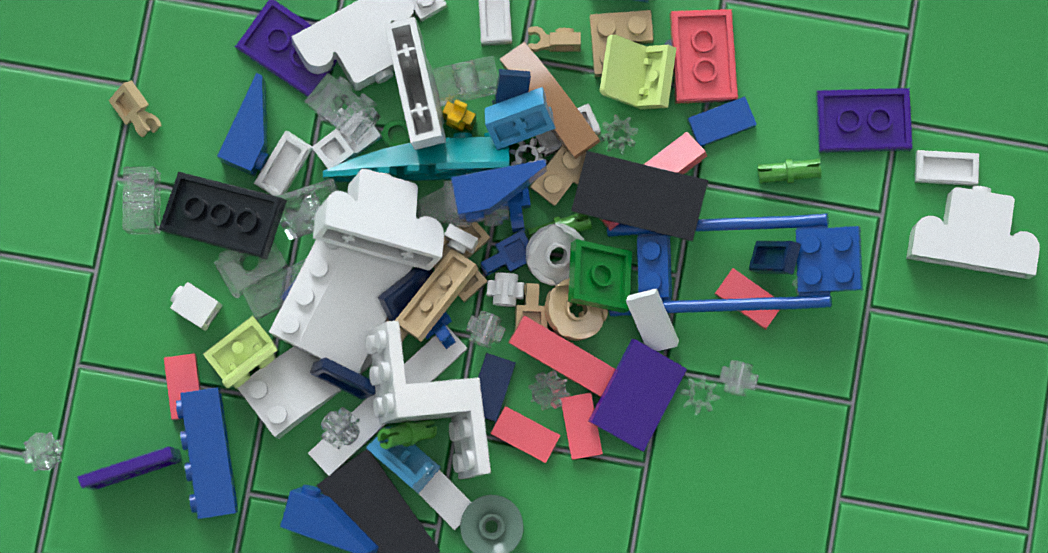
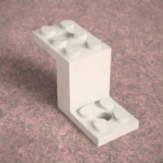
(429, 400)

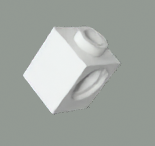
(195, 305)

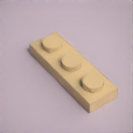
(436, 294)

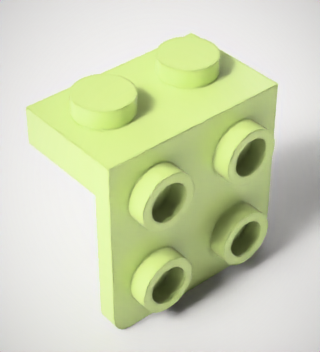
(637, 73)
(241, 352)

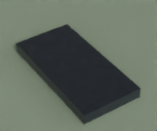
(640, 196)
(222, 215)
(377, 506)

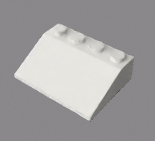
(336, 303)

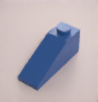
(247, 138)
(488, 190)
(323, 520)

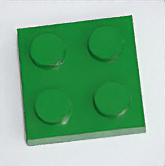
(599, 276)

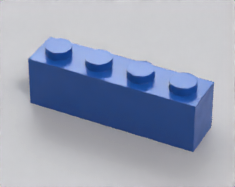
(208, 453)

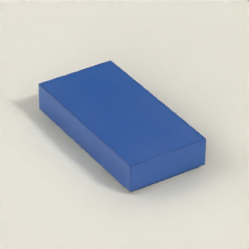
(722, 122)

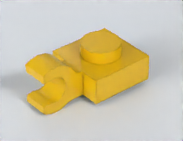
(458, 116)

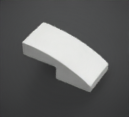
(338, 148)

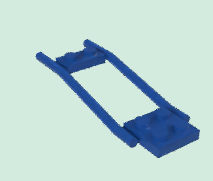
(825, 264)

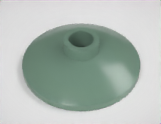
(503, 513)

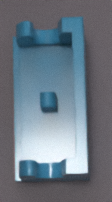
(519, 118)
(407, 463)

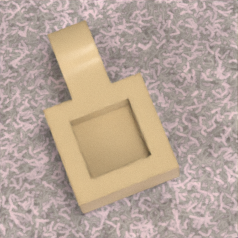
(560, 41)
(131, 108)
(530, 308)

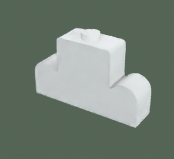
(354, 39)
(415, 83)
(381, 221)
(975, 236)

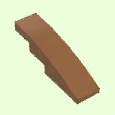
(569, 123)

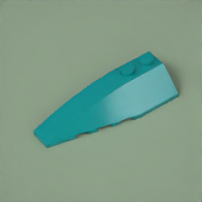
(438, 162)

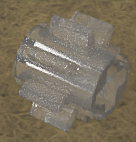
(616, 125)
(485, 329)
(738, 378)
(557, 390)
(699, 403)
(340, 428)
(42, 451)

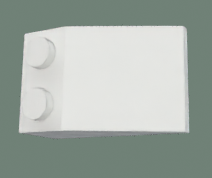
(286, 391)

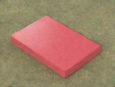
(703, 56)

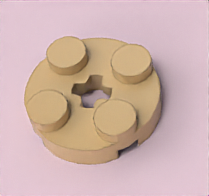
(564, 322)

